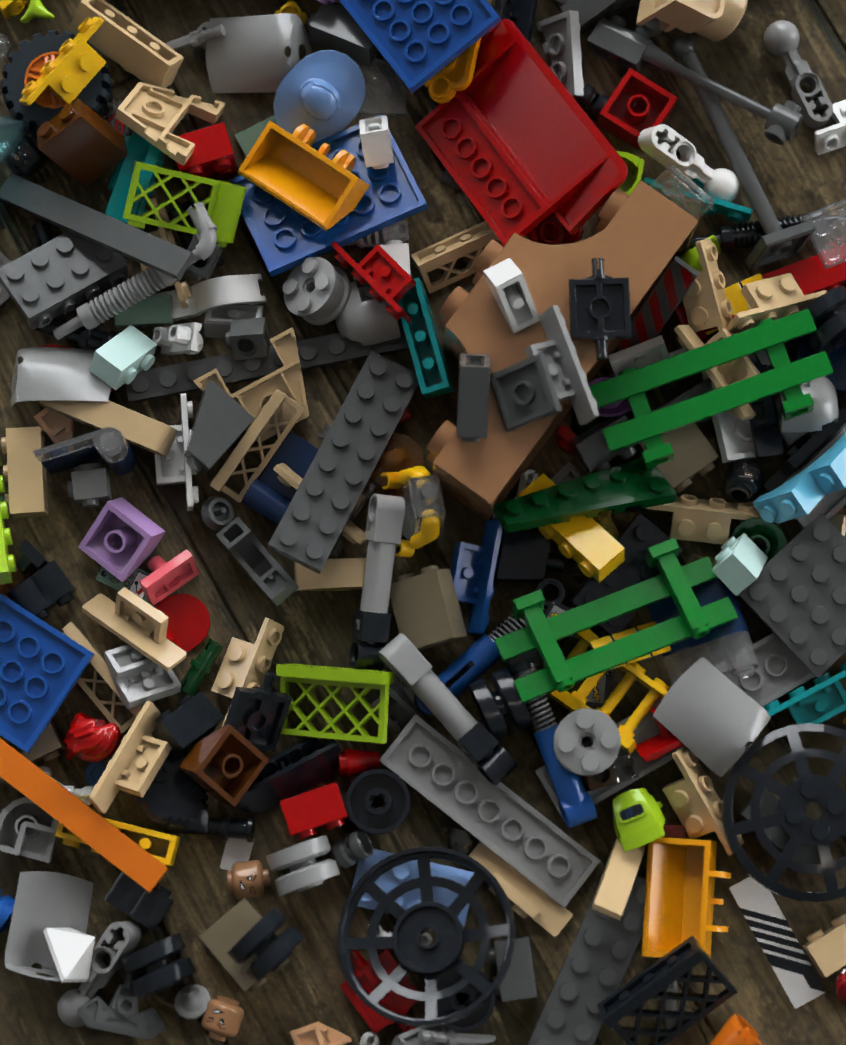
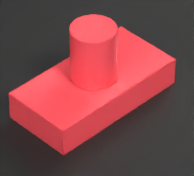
(168, 576)

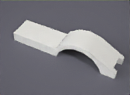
(218, 293)

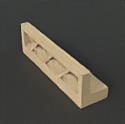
(449, 251)
(249, 438)
(100, 667)

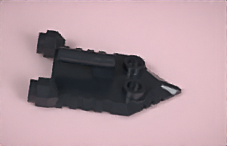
(174, 797)

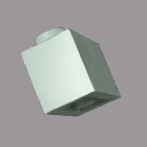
(123, 357)
(739, 563)

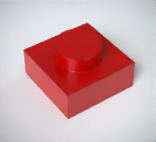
(563, 436)

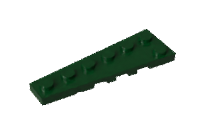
(586, 496)

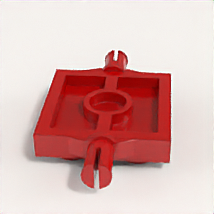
(370, 981)

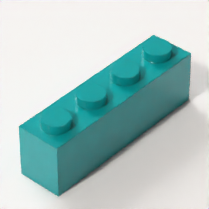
(425, 343)

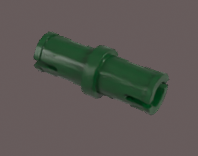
(201, 666)

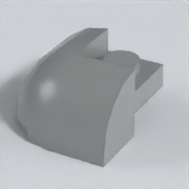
(366, 318)
(824, 409)
(27, 830)

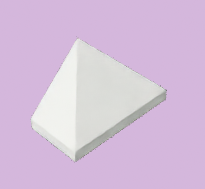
(71, 953)

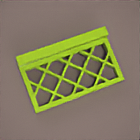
(340, 677)

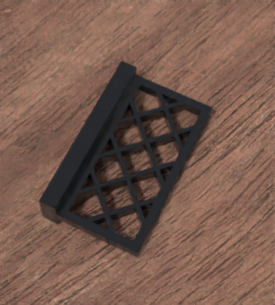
(656, 978)

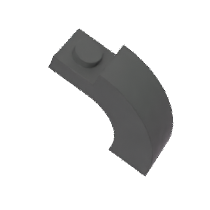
(257, 561)

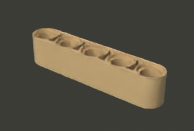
(134, 426)

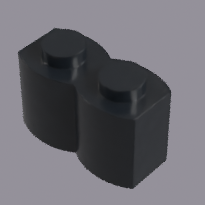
(44, 590)
(138, 902)

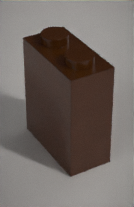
(81, 142)

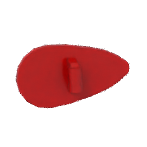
(187, 620)

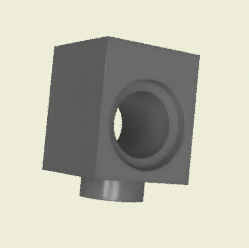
(206, 271)
(257, 338)

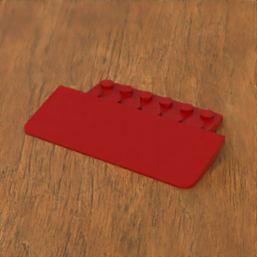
(522, 141)

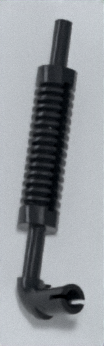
(746, 234)

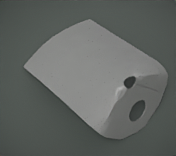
(252, 52)
(56, 376)
(711, 716)
(40, 903)

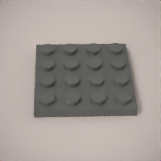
(804, 595)

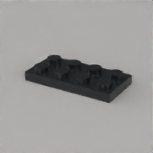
(636, 540)

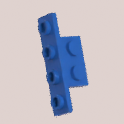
(474, 574)

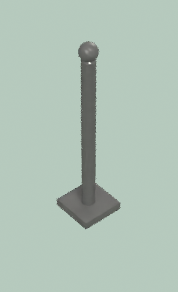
(777, 242)

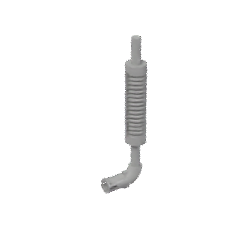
(142, 285)

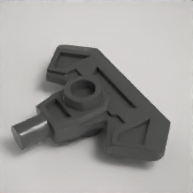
(122, 1014)

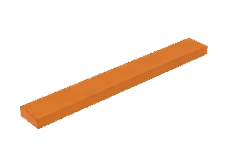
(79, 818)

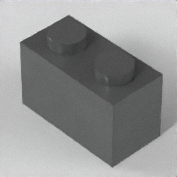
(520, 977)

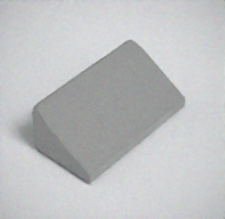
(218, 320)

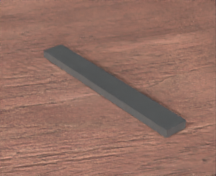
(96, 226)

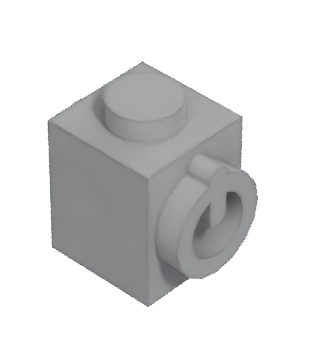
(89, 485)

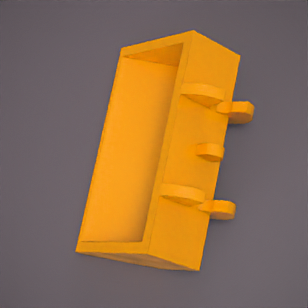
(303, 176)
(680, 895)

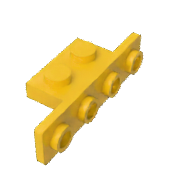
(71, 69)

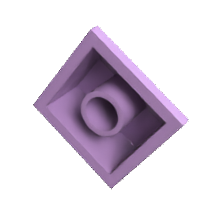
(121, 538)

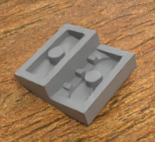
(139, 677)

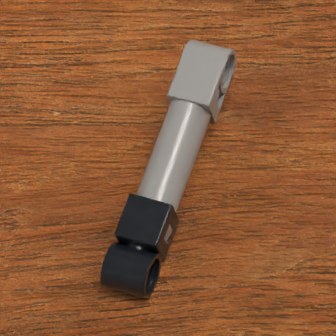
(372, 619)
(469, 734)

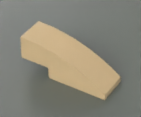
(336, 575)
(617, 880)

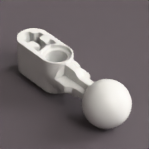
(661, 144)

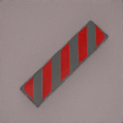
(661, 303)

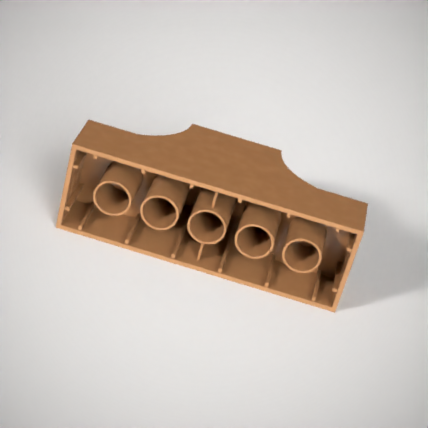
(638, 242)

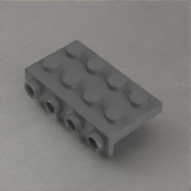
(61, 277)

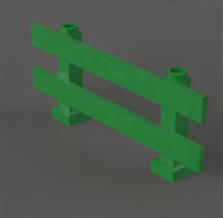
(783, 378)
(544, 633)

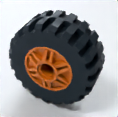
(26, 67)

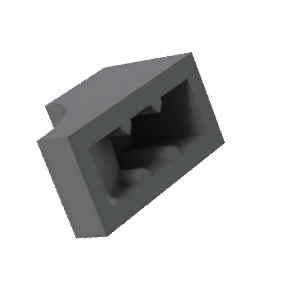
(400, 707)

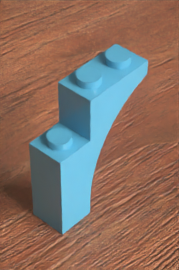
(807, 488)

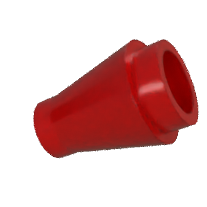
(357, 761)

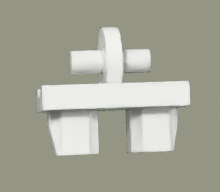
(179, 338)

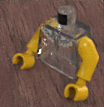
(423, 505)

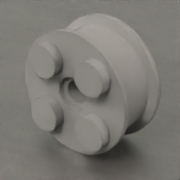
(317, 291)
(604, 739)

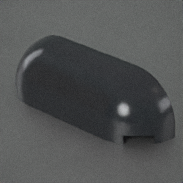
(292, 773)

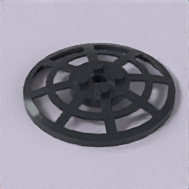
(792, 813)
(413, 924)

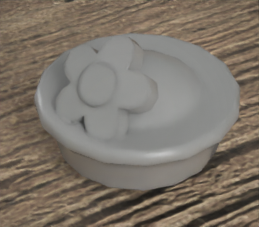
(192, 1001)

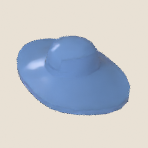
(321, 93)

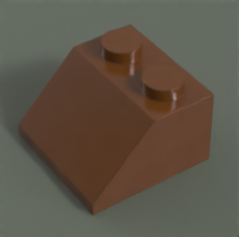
(224, 764)

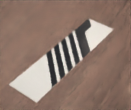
(777, 942)

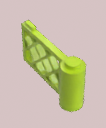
(222, 204)

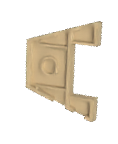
(156, 112)
(286, 379)

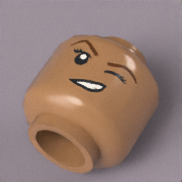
(248, 879)
(222, 1017)

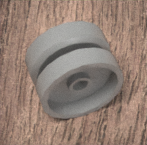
(303, 867)

